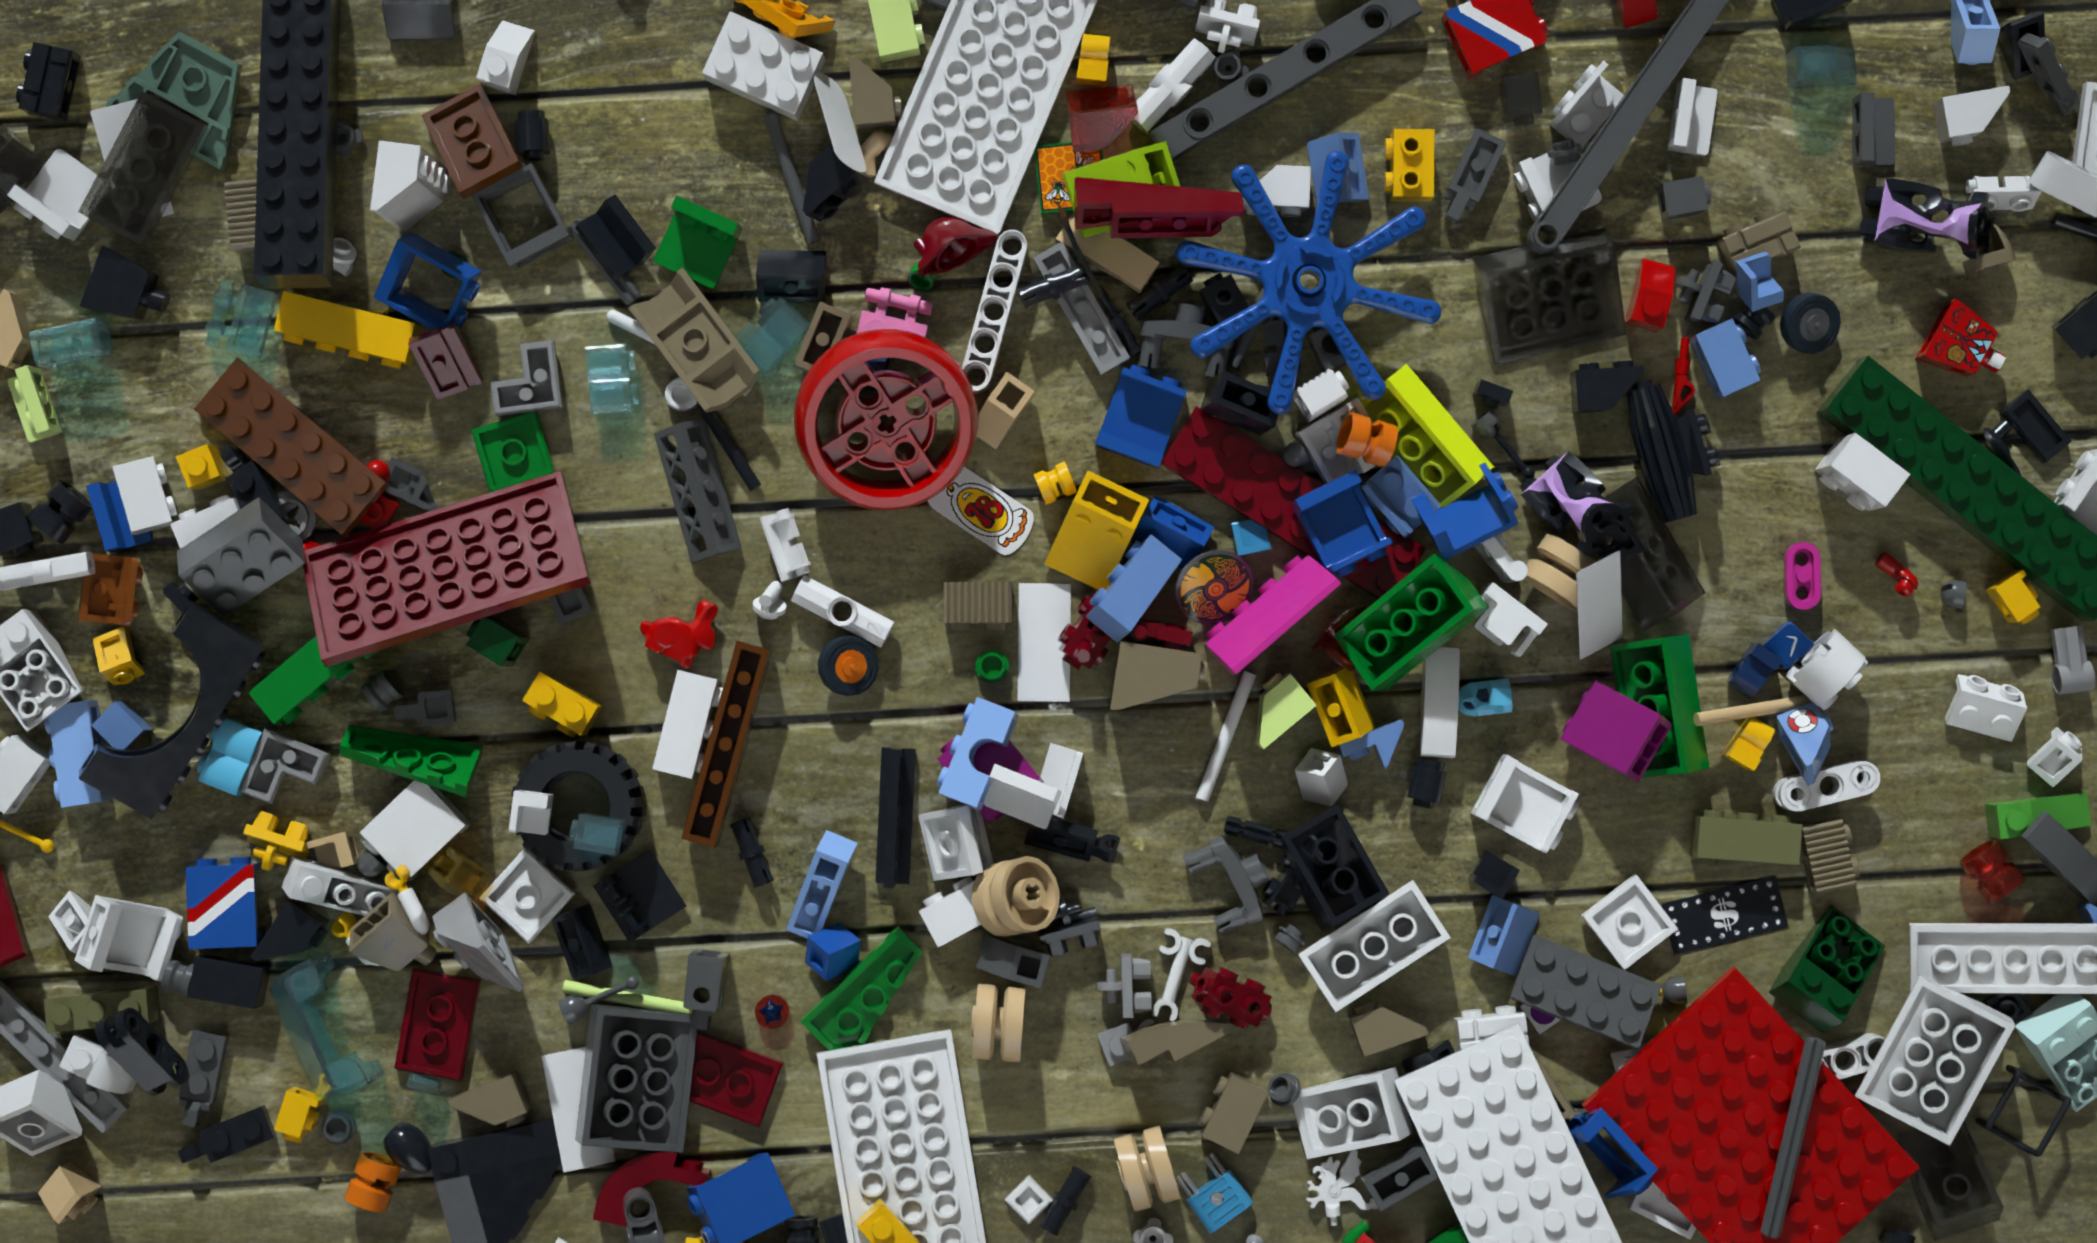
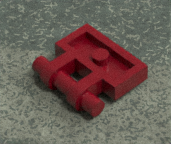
(1170, 634)

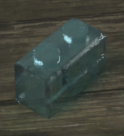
(71, 343)

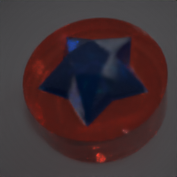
(772, 1011)

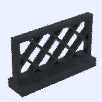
(895, 816)

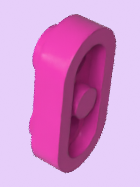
(1805, 576)

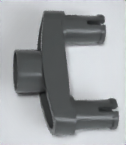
(1187, 324)
(1245, 876)

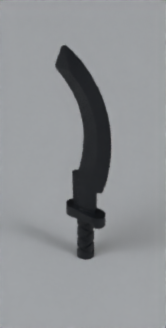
(1117, 318)

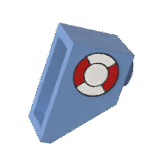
(1806, 738)

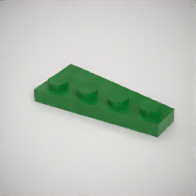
(862, 996)

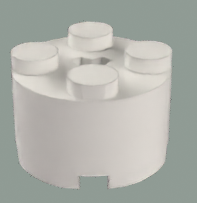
(1827, 669)

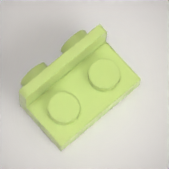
(34, 404)

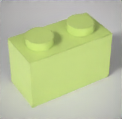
(895, 28)

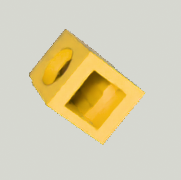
(1093, 61)
(1749, 743)

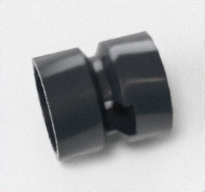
(60, 511)

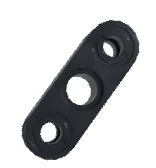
(141, 1051)

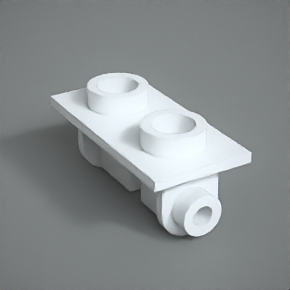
(2015, 194)
(781, 537)

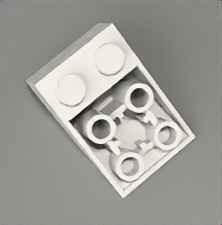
(33, 669)

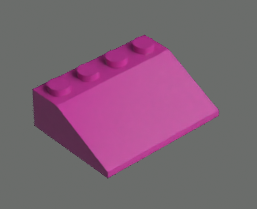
(1271, 614)

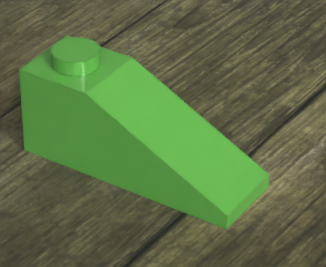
(2014, 817)

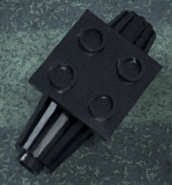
(1669, 449)

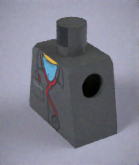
(709, 971)

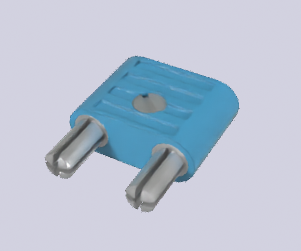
(1217, 1199)

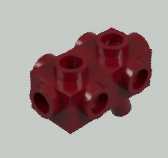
(1084, 641)
(1224, 994)

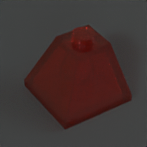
(1099, 116)

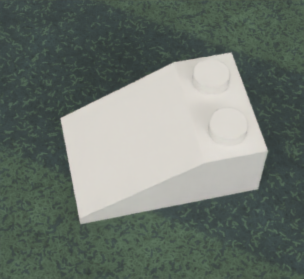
(1352, 1114)

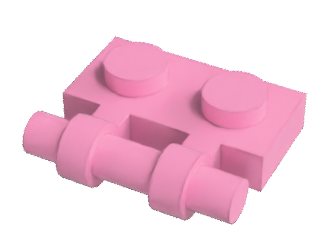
(885, 298)

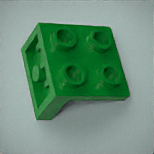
(697, 242)

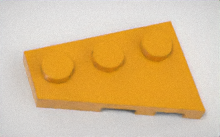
(789, 17)

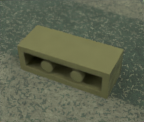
(1746, 838)
(85, 1009)

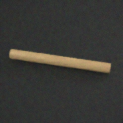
(1749, 710)

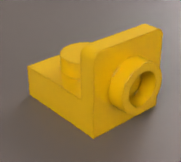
(117, 657)

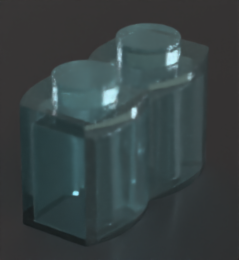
(773, 334)
(610, 379)

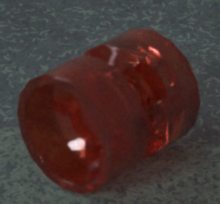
(1989, 867)

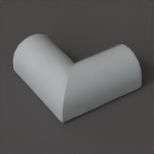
(538, 388)
(281, 755)

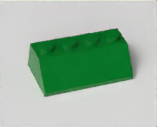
(1410, 622)
(1663, 678)

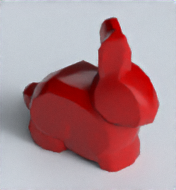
(682, 639)

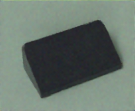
(581, 942)

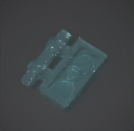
(250, 319)

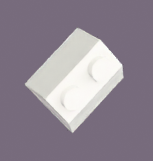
(37, 1113)

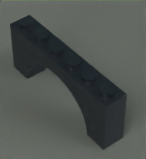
(147, 774)

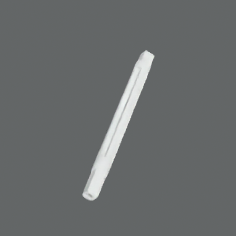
(47, 570)

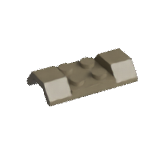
(697, 343)

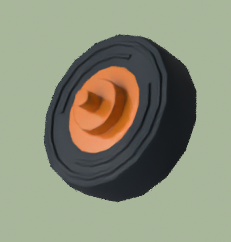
(848, 665)

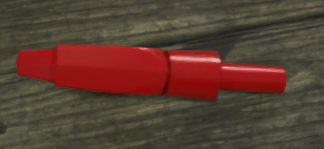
(1681, 372)

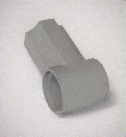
(2071, 669)

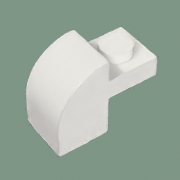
(96, 1066)

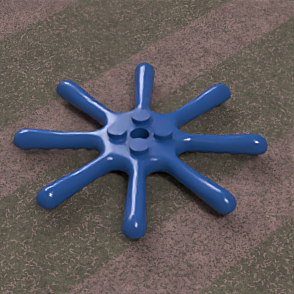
(1305, 307)

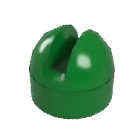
(918, 282)

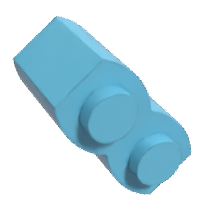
(229, 756)

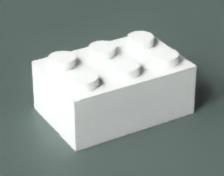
(763, 66)

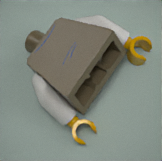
(392, 930)

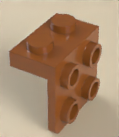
(111, 590)

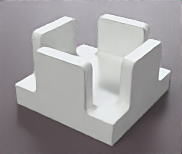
(1506, 619)

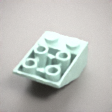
(2065, 1045)

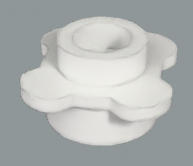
(1152, 1228)

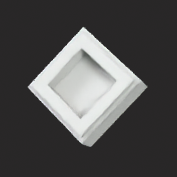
(1028, 1199)

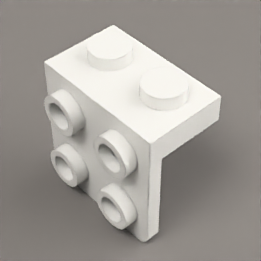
(1541, 180)
(57, 195)
(2079, 492)

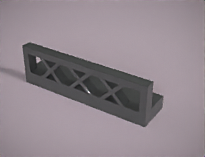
(702, 487)

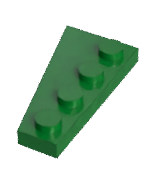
(421, 758)

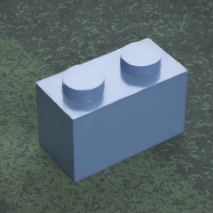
(1725, 358)

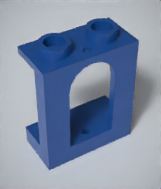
(1630, 1180)

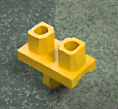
(263, 834)

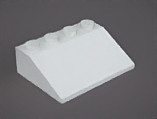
(1935, 1059)

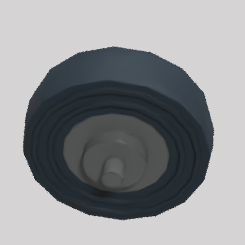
(1810, 323)

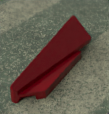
(1152, 209)

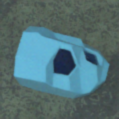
(1486, 697)

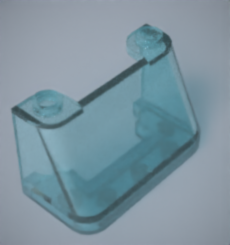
(294, 1000)

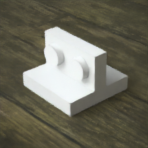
(955, 842)

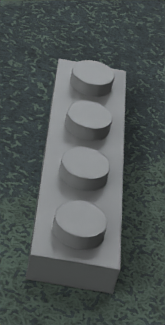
(1084, 313)

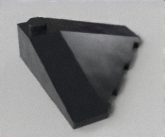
(494, 1179)

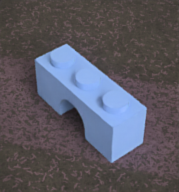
(984, 724)

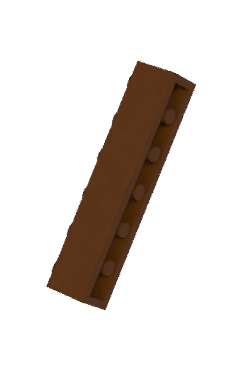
(727, 744)

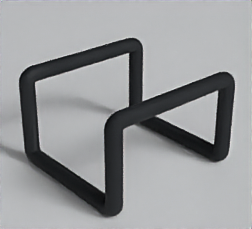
(2018, 1074)

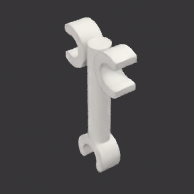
(1183, 948)

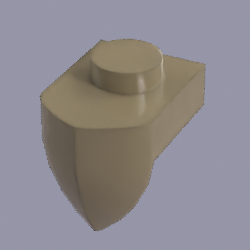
(1988, 263)

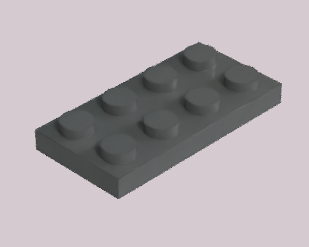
(1585, 992)

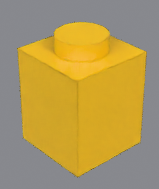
(202, 467)

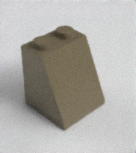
(1153, 673)

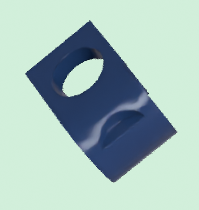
(1753, 669)

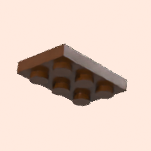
(472, 141)

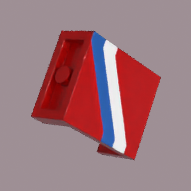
(1493, 32)

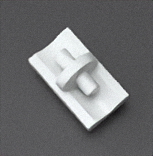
(1228, 26)

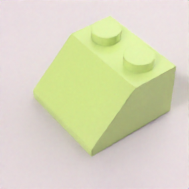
(1280, 708)

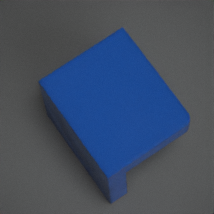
(832, 951)

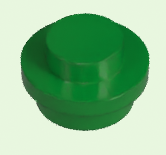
(992, 666)

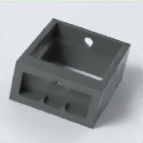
(537, 246)

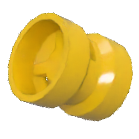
(1055, 483)

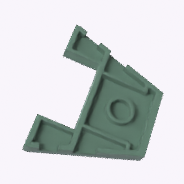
(197, 82)

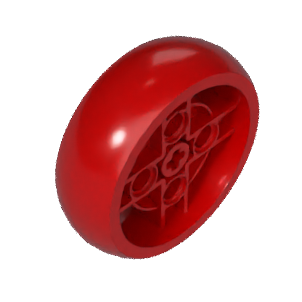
(939, 387)

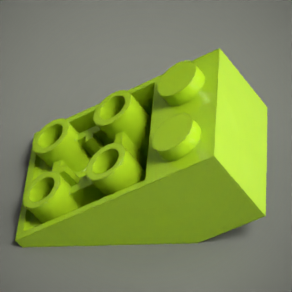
(1142, 165)

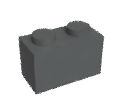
(1399, 1176)

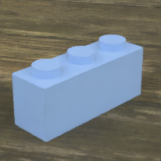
(71, 745)

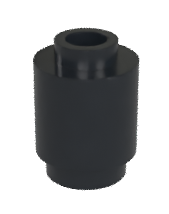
(532, 135)
(1427, 783)

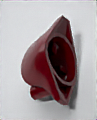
(950, 244)

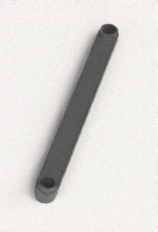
(1623, 123)

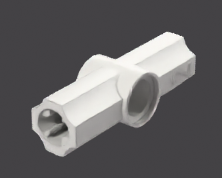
(1172, 85)
(822, 601)

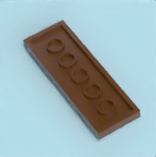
(291, 447)

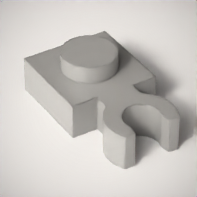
(1112, 1044)

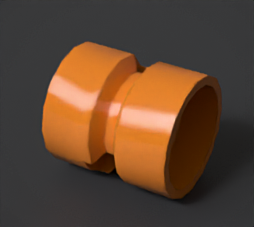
(1366, 439)
(373, 1182)

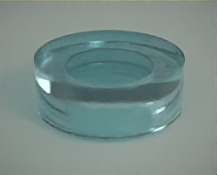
(424, 1084)

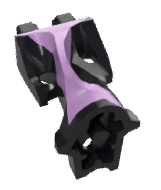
(1966, 222)
(1562, 497)

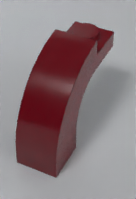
(638, 1172)

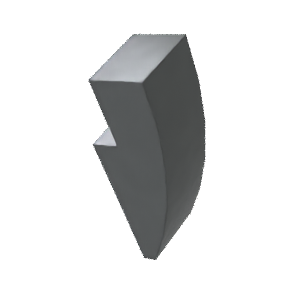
(2063, 856)

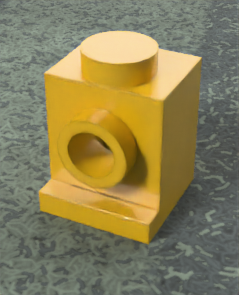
(2015, 598)
(298, 1114)

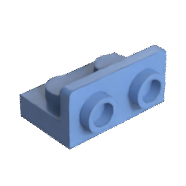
(1392, 493)

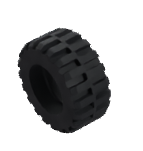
(606, 767)

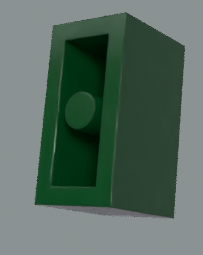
(496, 640)

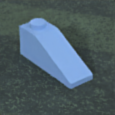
(821, 884)

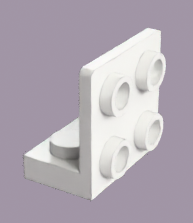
(1586, 110)

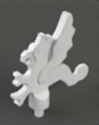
(1333, 1190)

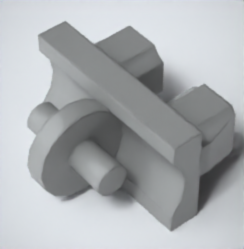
(1131, 1001)

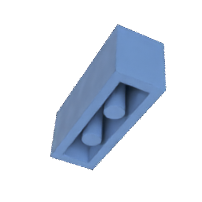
(1132, 587)

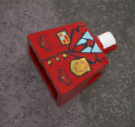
(1961, 342)

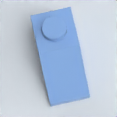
(1973, 31)

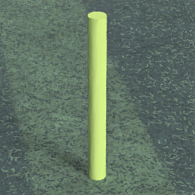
(626, 998)

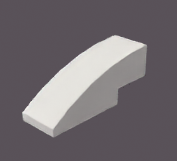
(1440, 703)

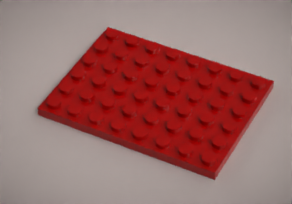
(1712, 1116)

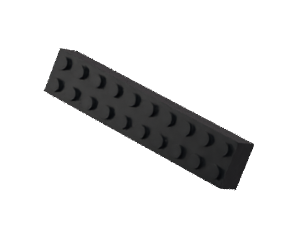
(297, 144)

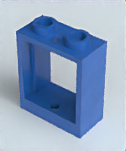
(397, 269)

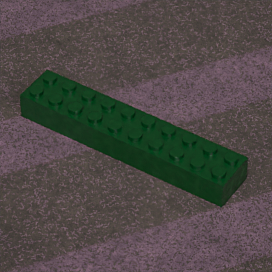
(1970, 484)

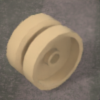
(1559, 577)
(1015, 896)
(997, 1022)
(1146, 1168)

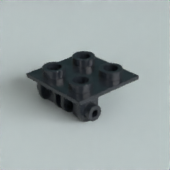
(639, 896)

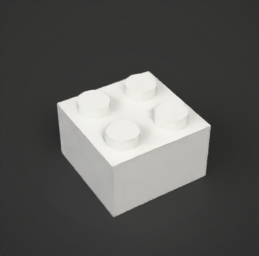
(1861, 473)

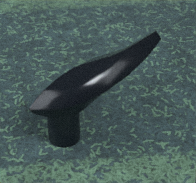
(1996, 446)

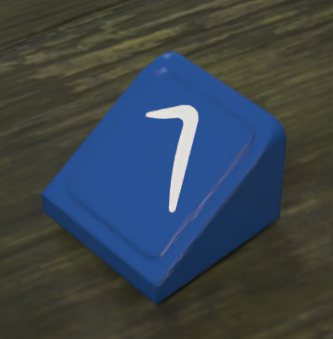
(1788, 644)

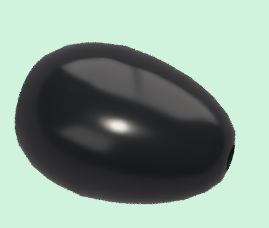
(408, 1148)

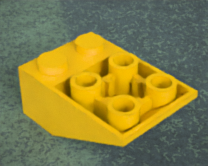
(1096, 531)

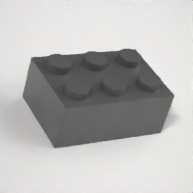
(240, 557)

